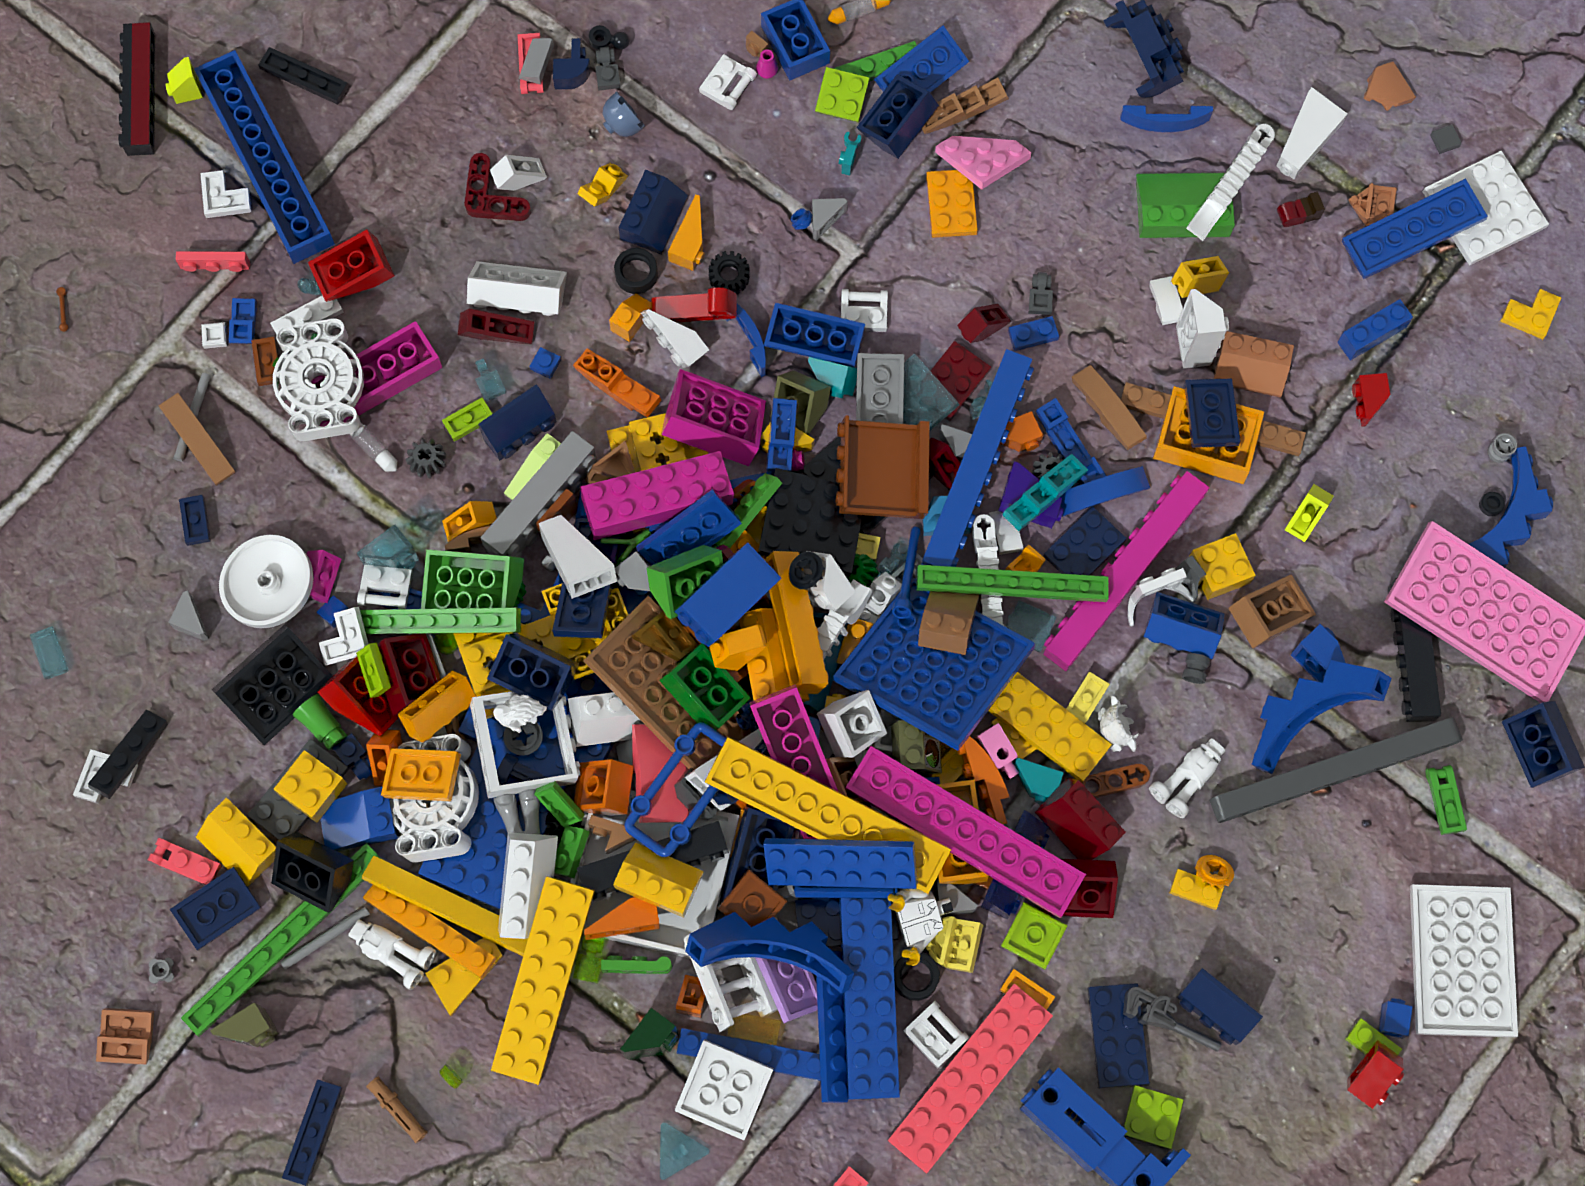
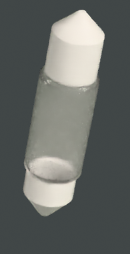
(374, 448)

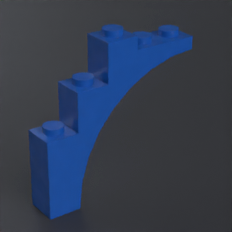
(1524, 505)
(1311, 698)
(770, 939)

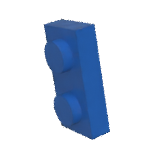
(1033, 333)

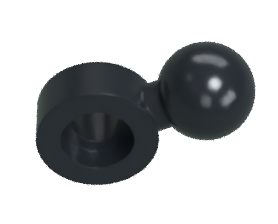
(619, 40)

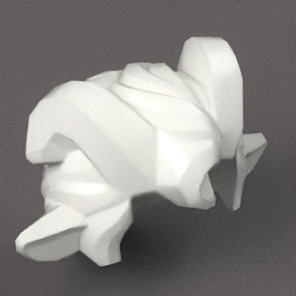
(518, 712)
(1116, 726)

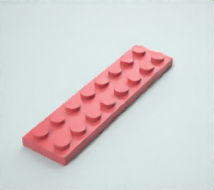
(970, 1078)

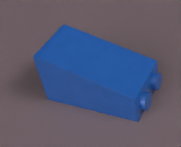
(727, 595)

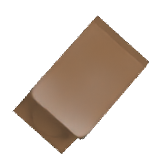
(617, 833)

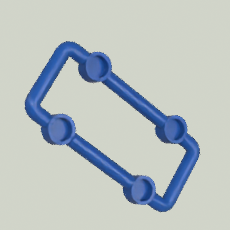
(642, 805)

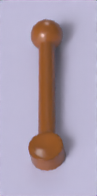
(61, 292)

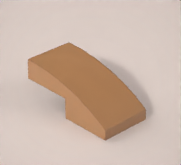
(464, 541)

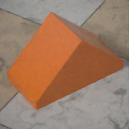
(691, 997)

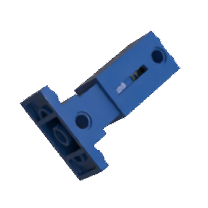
(1093, 1135)

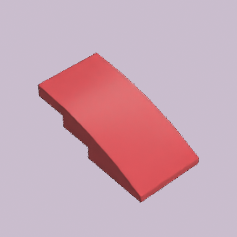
(648, 759)

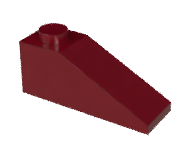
(495, 327)

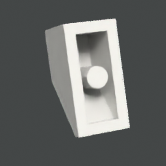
(517, 172)

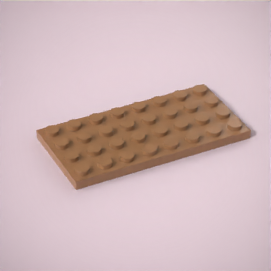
(634, 676)

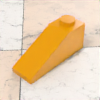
(687, 245)

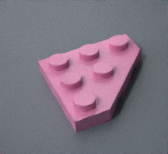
(983, 158)

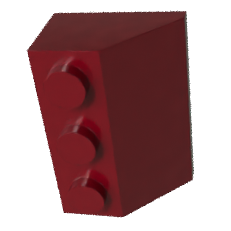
(409, 669)
(1079, 820)
(1096, 892)

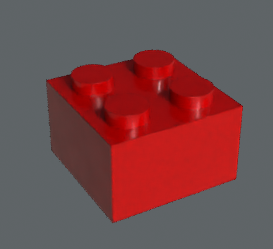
(1375, 1075)

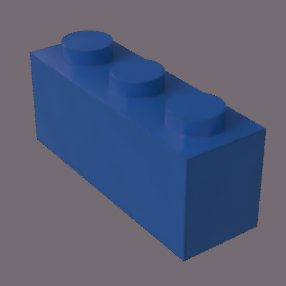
(1375, 329)

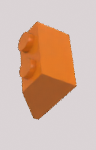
(604, 787)

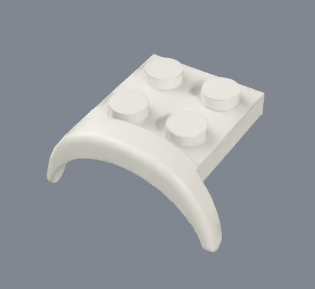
(1169, 580)

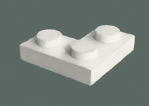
(219, 200)
(351, 637)
(92, 765)

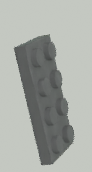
(279, 815)

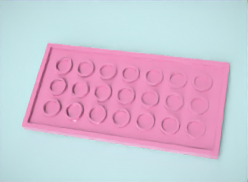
(1487, 612)

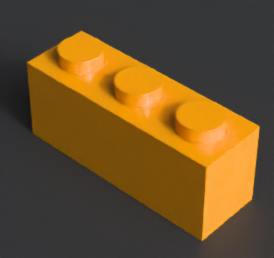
(437, 706)

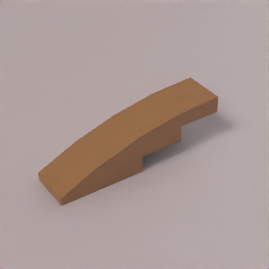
(965, 105)
(1109, 407)
(197, 439)

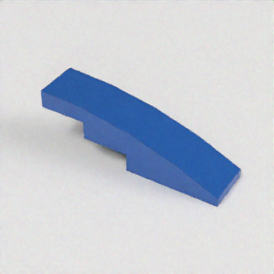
(781, 435)

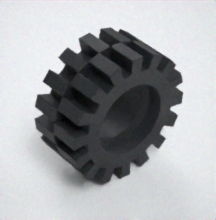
(729, 261)

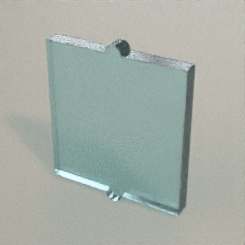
(1031, 623)

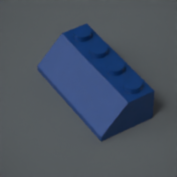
(815, 335)

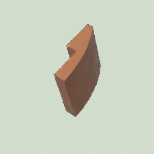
(125, 1036)

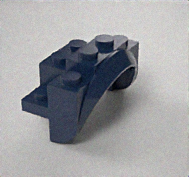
(1153, 42)

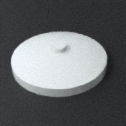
(266, 581)

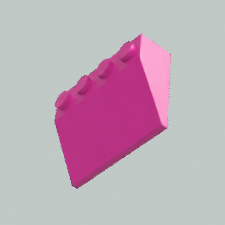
(714, 417)

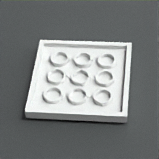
(1506, 202)

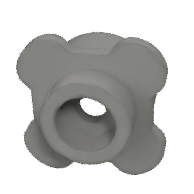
(155, 965)

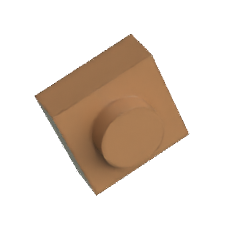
(755, 44)

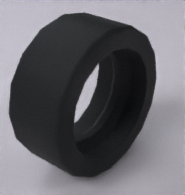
(630, 255)
(921, 994)

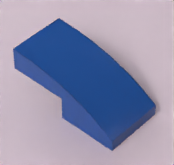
(242, 321)

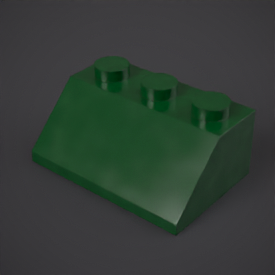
(651, 1037)

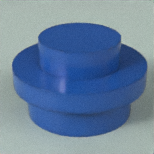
(801, 219)

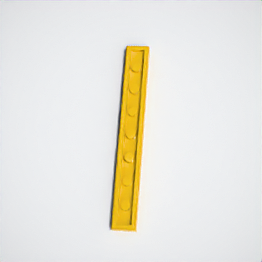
(439, 902)

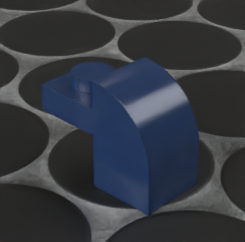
(574, 71)

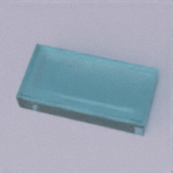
(49, 653)

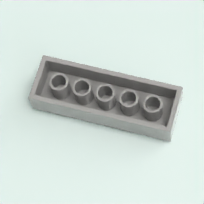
(517, 523)

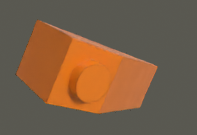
(627, 918)

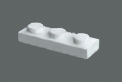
(310, 312)

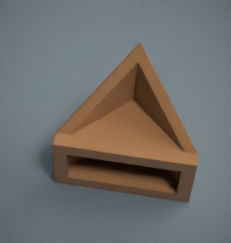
(612, 465)

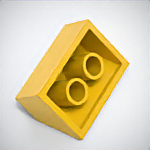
(236, 841)
(658, 880)

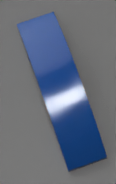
(1136, 116)
(757, 354)
(1066, 440)
(1104, 490)

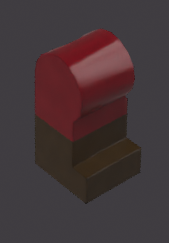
(1301, 210)

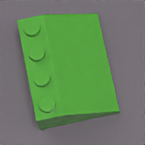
(1171, 201)
(470, 580)

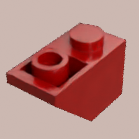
(1371, 395)

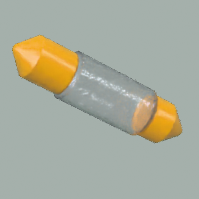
(855, 9)

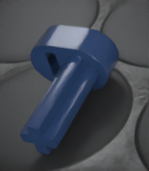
(511, 767)

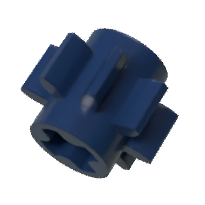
(746, 718)

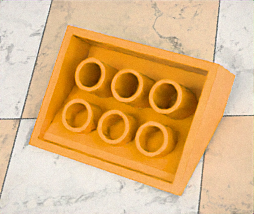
(1223, 462)

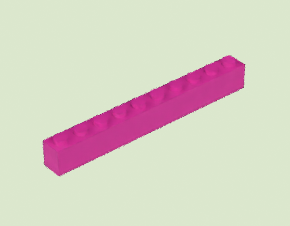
(1127, 569)

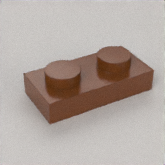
(264, 354)

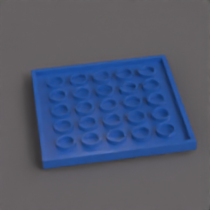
(932, 687)

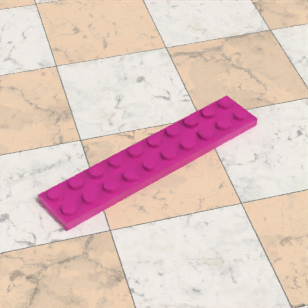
(965, 831)

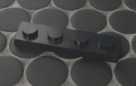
(303, 75)
(127, 754)

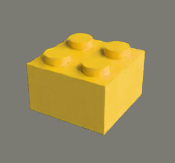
(1224, 566)
(310, 786)

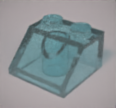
(389, 550)

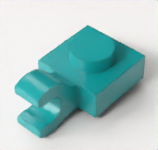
(847, 158)

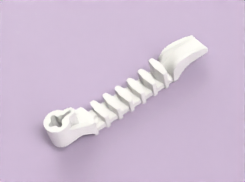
(1231, 181)
(986, 551)
(847, 613)

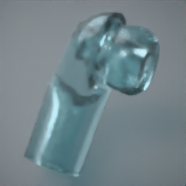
(308, 286)

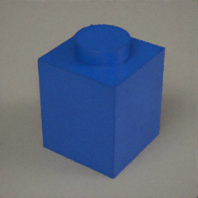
(1395, 1018)

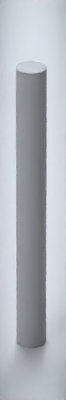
(195, 407)
(324, 938)

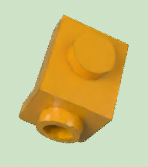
(1028, 561)

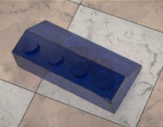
(999, 897)

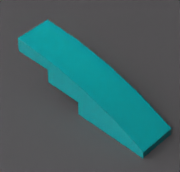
(1045, 492)

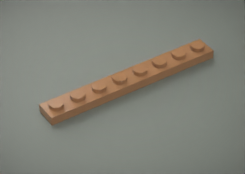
(1156, 404)

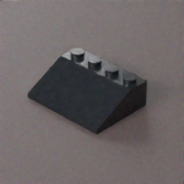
(272, 684)

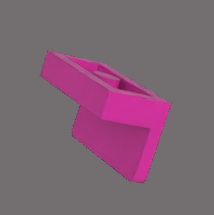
(324, 573)

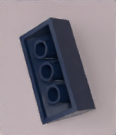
(749, 846)

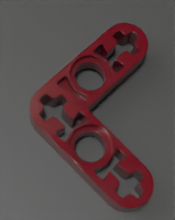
(487, 201)

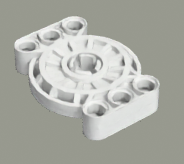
(305, 360)
(444, 819)

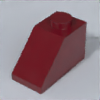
(983, 322)
(942, 462)

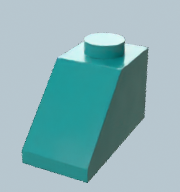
(838, 376)
(1038, 779)

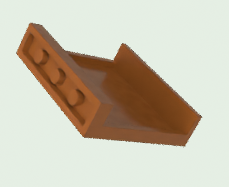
(883, 469)

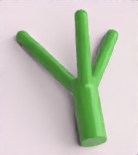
(631, 542)

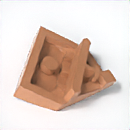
(1388, 87)
(1374, 203)

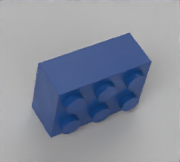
(795, 38)

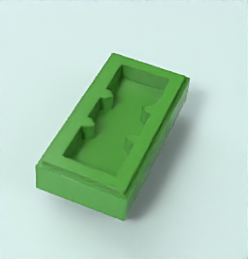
(559, 804)

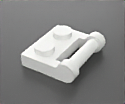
(721, 79)
(873, 317)
(385, 580)
(929, 1040)

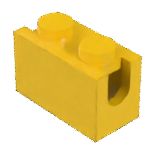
(1200, 275)

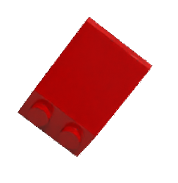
(351, 267)
(350, 697)

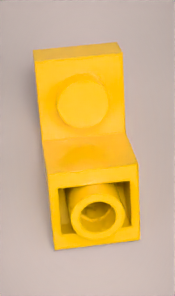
(604, 184)

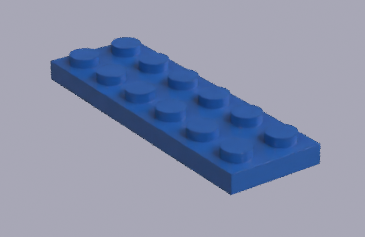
(1414, 228)
(841, 863)

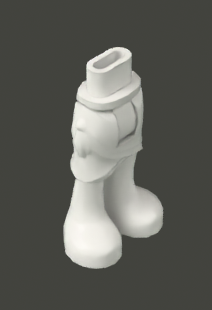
(1197, 768)
(381, 944)

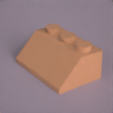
(1254, 363)

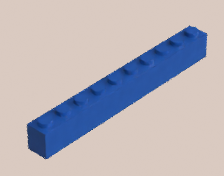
(977, 460)

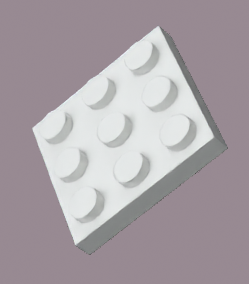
(724, 1089)

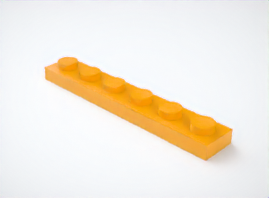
(432, 931)

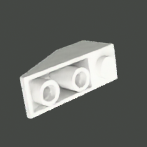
(680, 340)

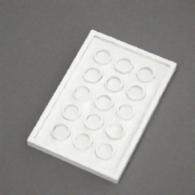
(1463, 961)

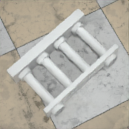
(714, 992)

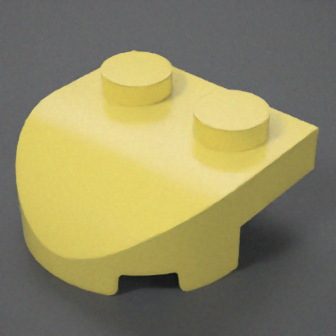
(956, 944)

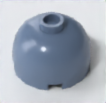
(620, 117)

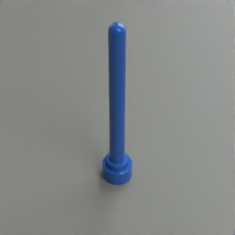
(902, 606)

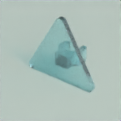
(677, 1151)

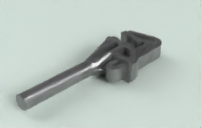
(1159, 1013)

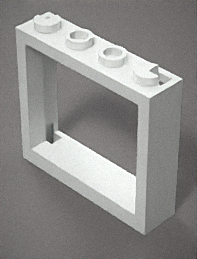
(567, 747)

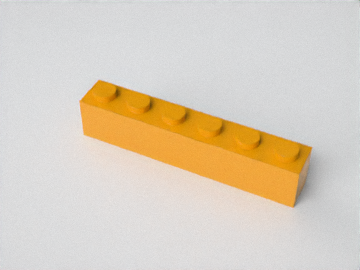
(796, 628)

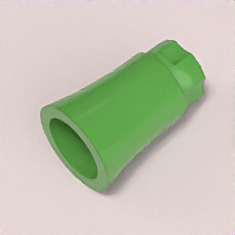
(320, 721)

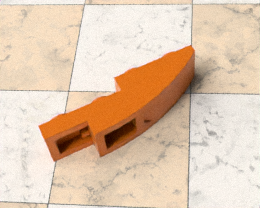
(616, 384)
(981, 768)

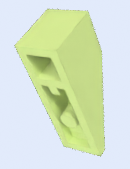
(532, 464)

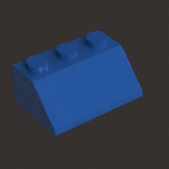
(1184, 625)

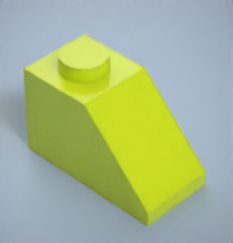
(183, 82)
(1309, 512)

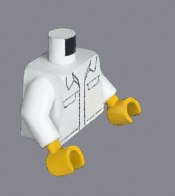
(918, 919)

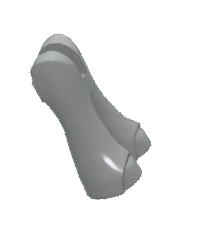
(530, 808)

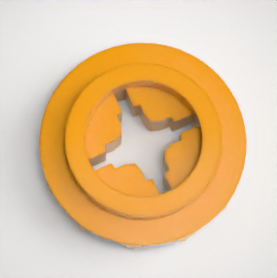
(1212, 863)

